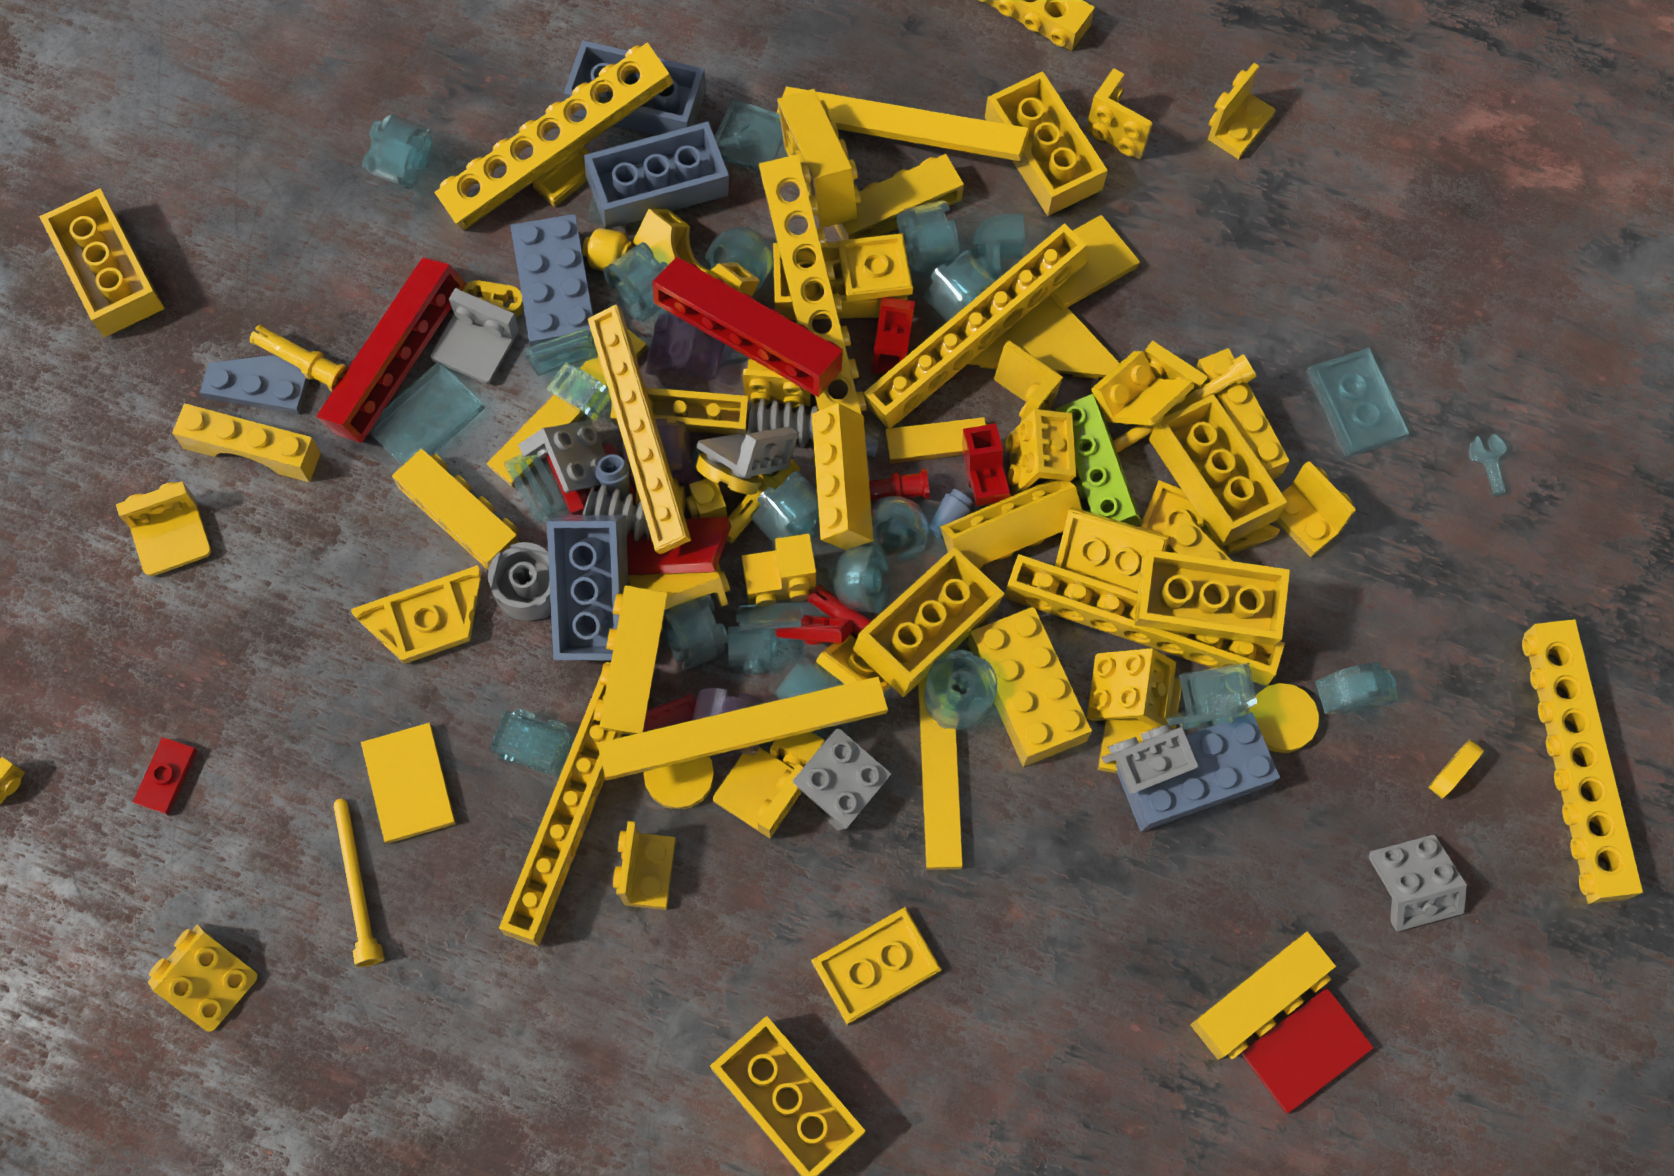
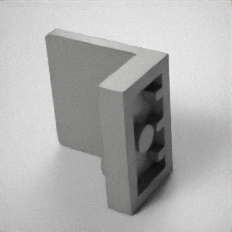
(475, 337)
(573, 451)
(754, 453)
(1155, 759)
(841, 778)
(1420, 882)

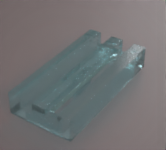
(554, 353)
(548, 510)

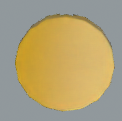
(719, 472)
(1285, 717)
(681, 784)

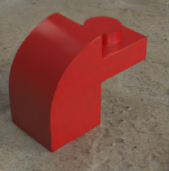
(892, 334)
(985, 464)

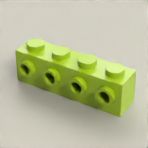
(1098, 464)

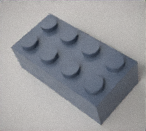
(666, 112)
(656, 174)
(552, 277)
(585, 574)
(1230, 765)

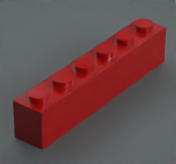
(747, 326)
(390, 350)

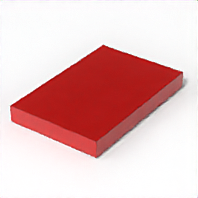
(695, 556)
(1306, 1050)

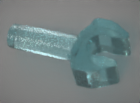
(1490, 461)

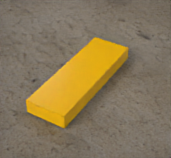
(928, 440)

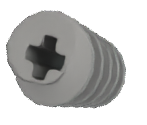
(767, 419)
(601, 504)

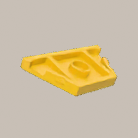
(424, 616)

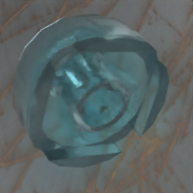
(744, 247)
(899, 526)
(860, 578)

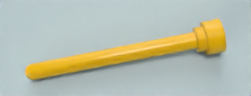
(1238, 372)
(367, 949)

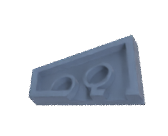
(257, 382)

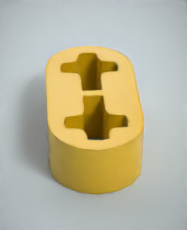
(497, 294)
(1456, 768)

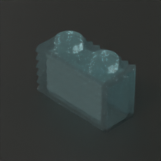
(532, 742)

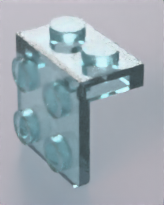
(1215, 695)

